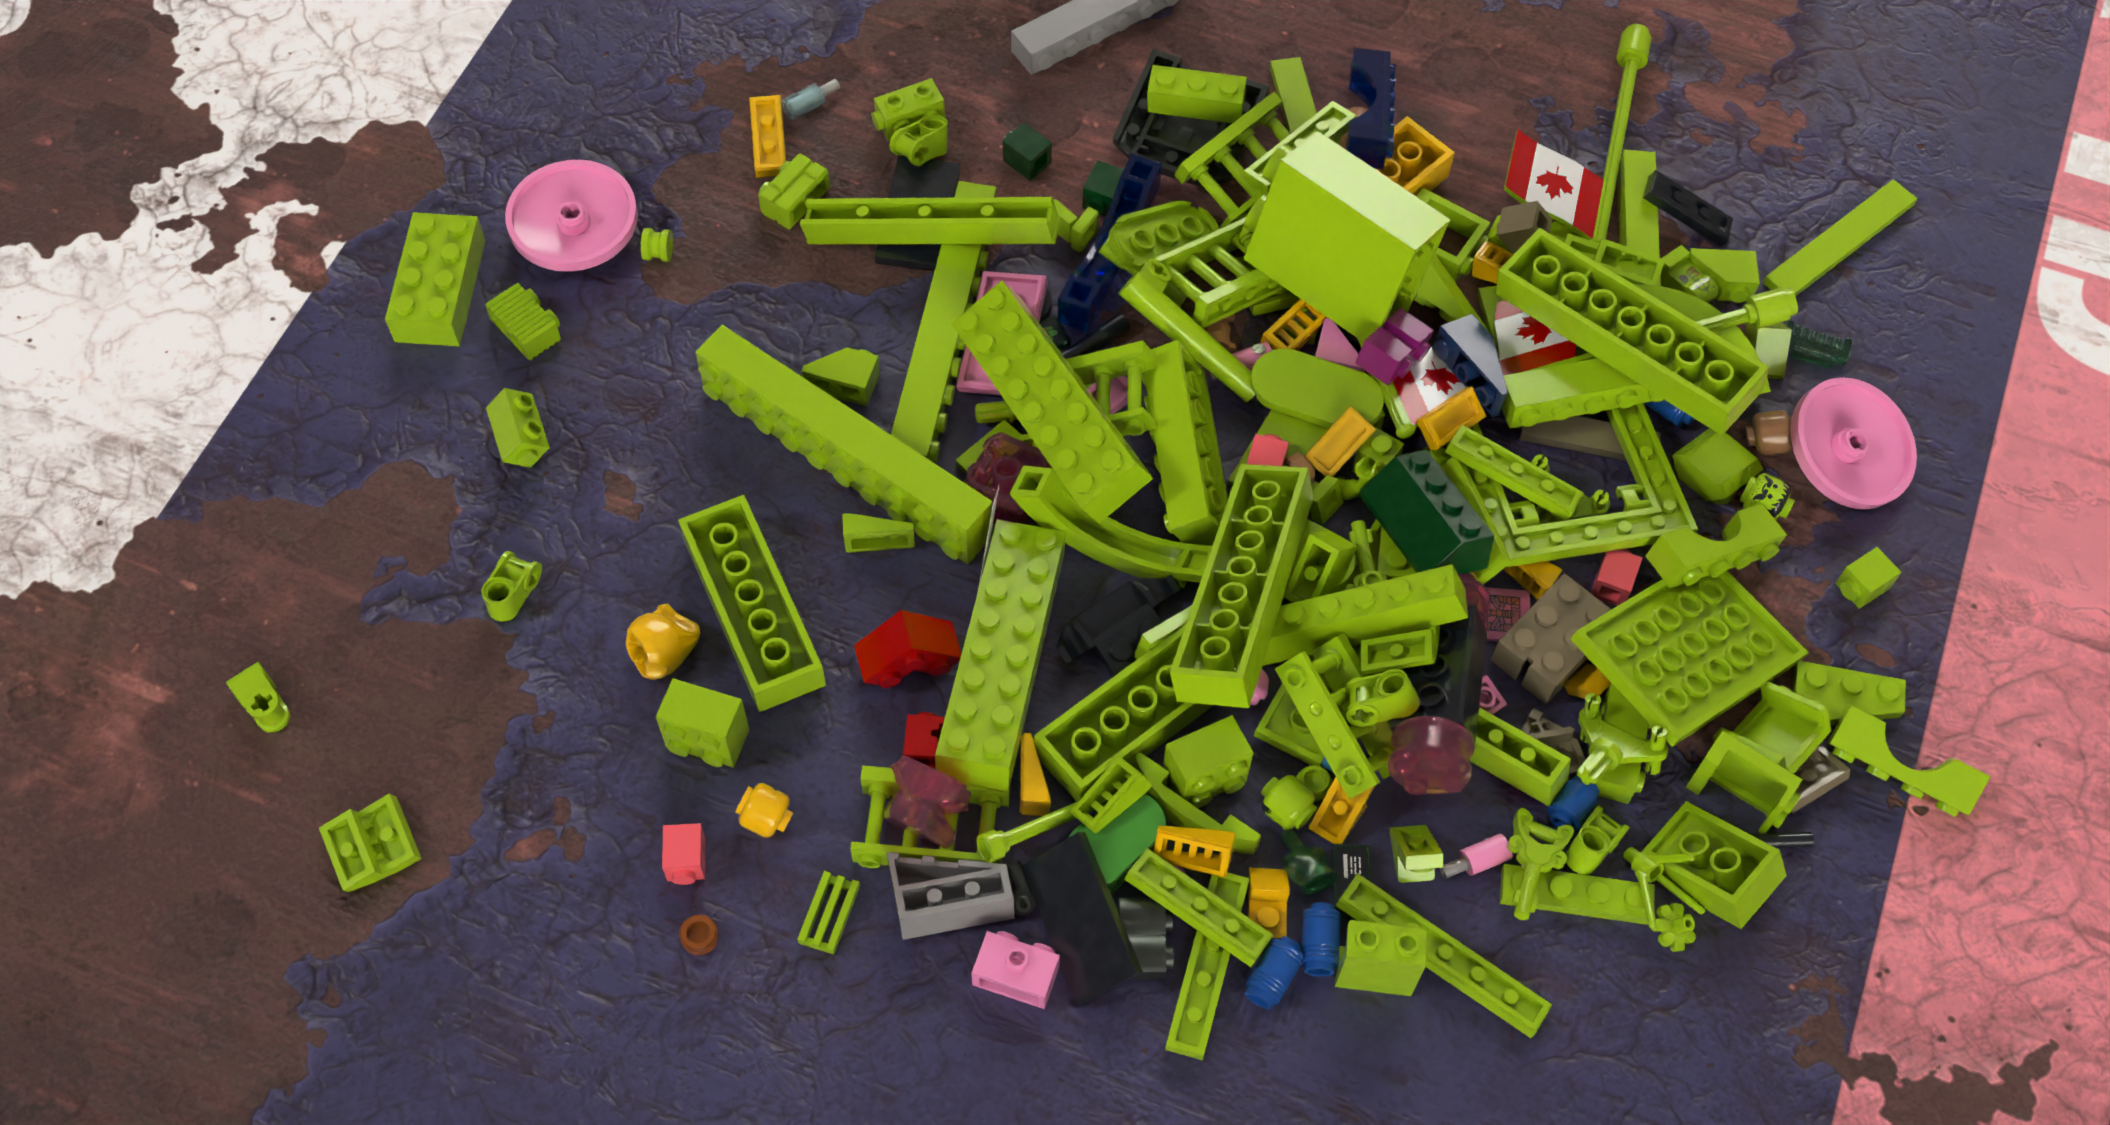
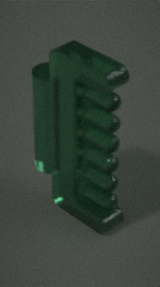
(1818, 352)

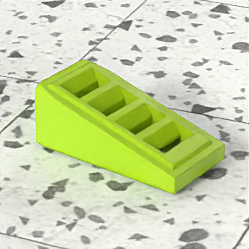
(874, 533)
(1110, 780)

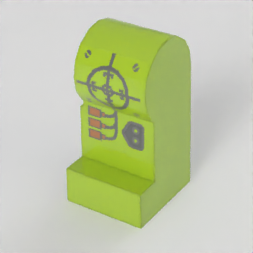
(1684, 276)

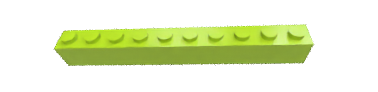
(938, 345)

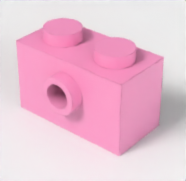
(1016, 968)

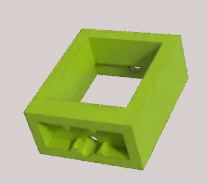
(1464, 223)

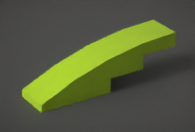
(1624, 261)

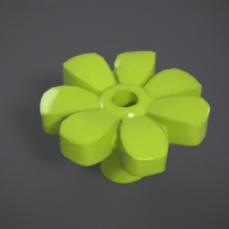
(1674, 927)

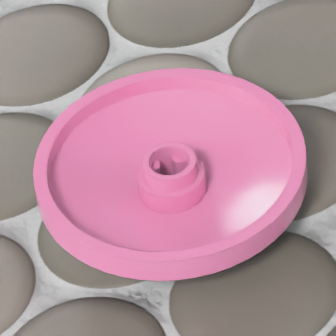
(571, 215)
(1853, 443)

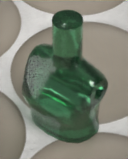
(1307, 865)

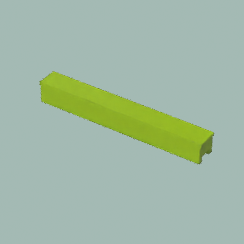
(1637, 216)
(931, 220)

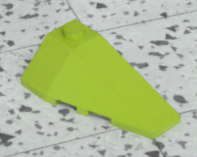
(1441, 291)

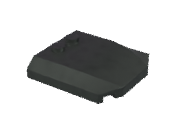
(1170, 137)

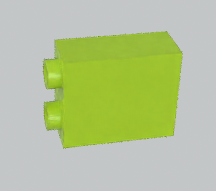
(1341, 235)

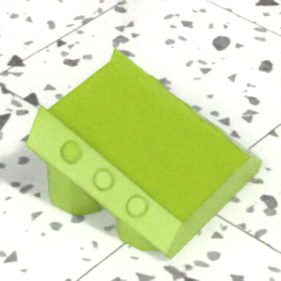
(1715, 466)

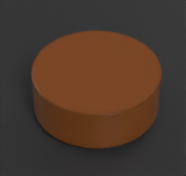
(699, 935)

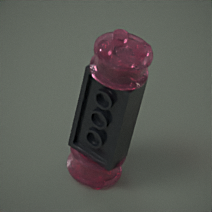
(1441, 734)

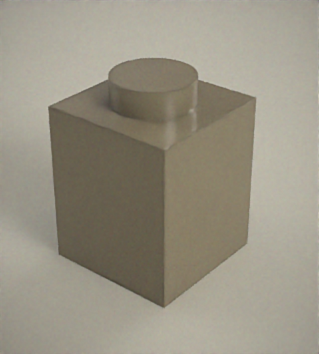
(1521, 222)

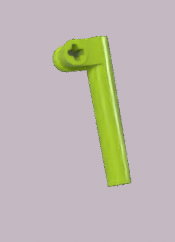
(1146, 295)

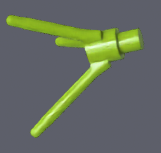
(1649, 869)

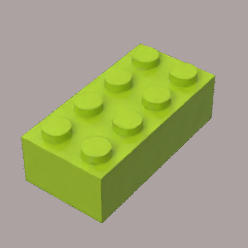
(435, 279)

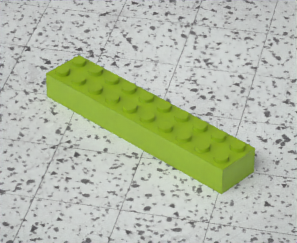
(845, 444)

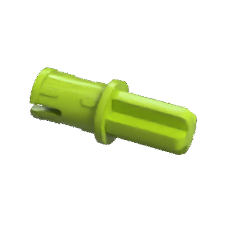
(994, 412)

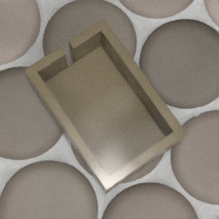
(1544, 638)

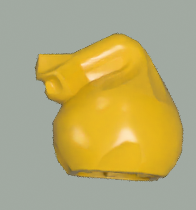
(661, 641)

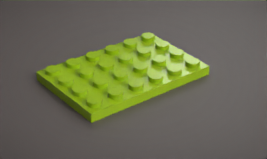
(1688, 651)

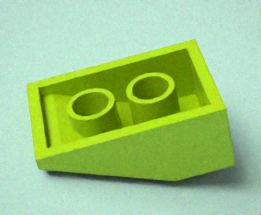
(1730, 867)

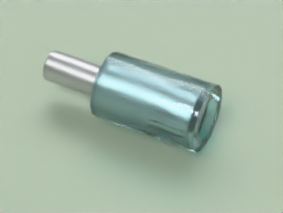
(807, 99)

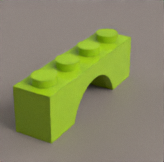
(1687, 556)
(1951, 783)

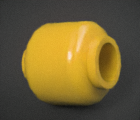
(764, 810)

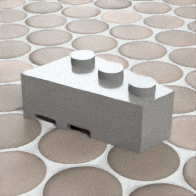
(948, 895)

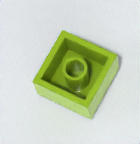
(702, 723)
(1208, 762)

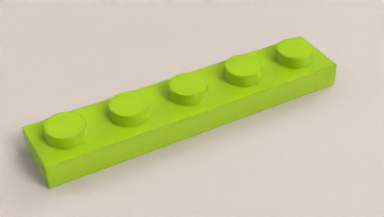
(1204, 978)

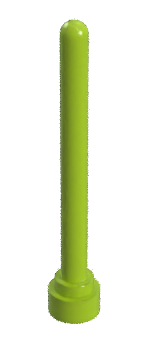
(994, 844)

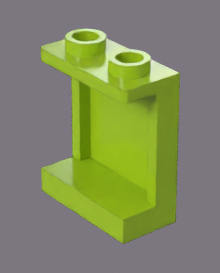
(1783, 726)
(1749, 778)
(1382, 958)

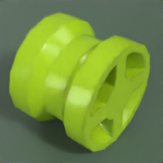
(657, 244)

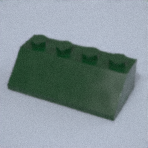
(1427, 515)

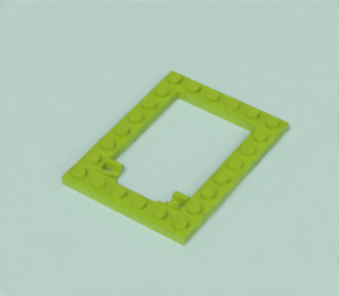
(1639, 523)

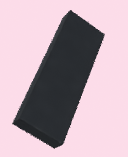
(1688, 208)

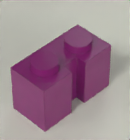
(1395, 347)

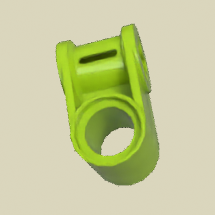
(921, 139)
(513, 580)
(1382, 696)
(259, 698)
(1594, 842)

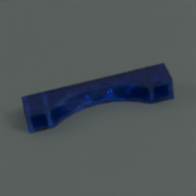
(1374, 83)
(1094, 276)

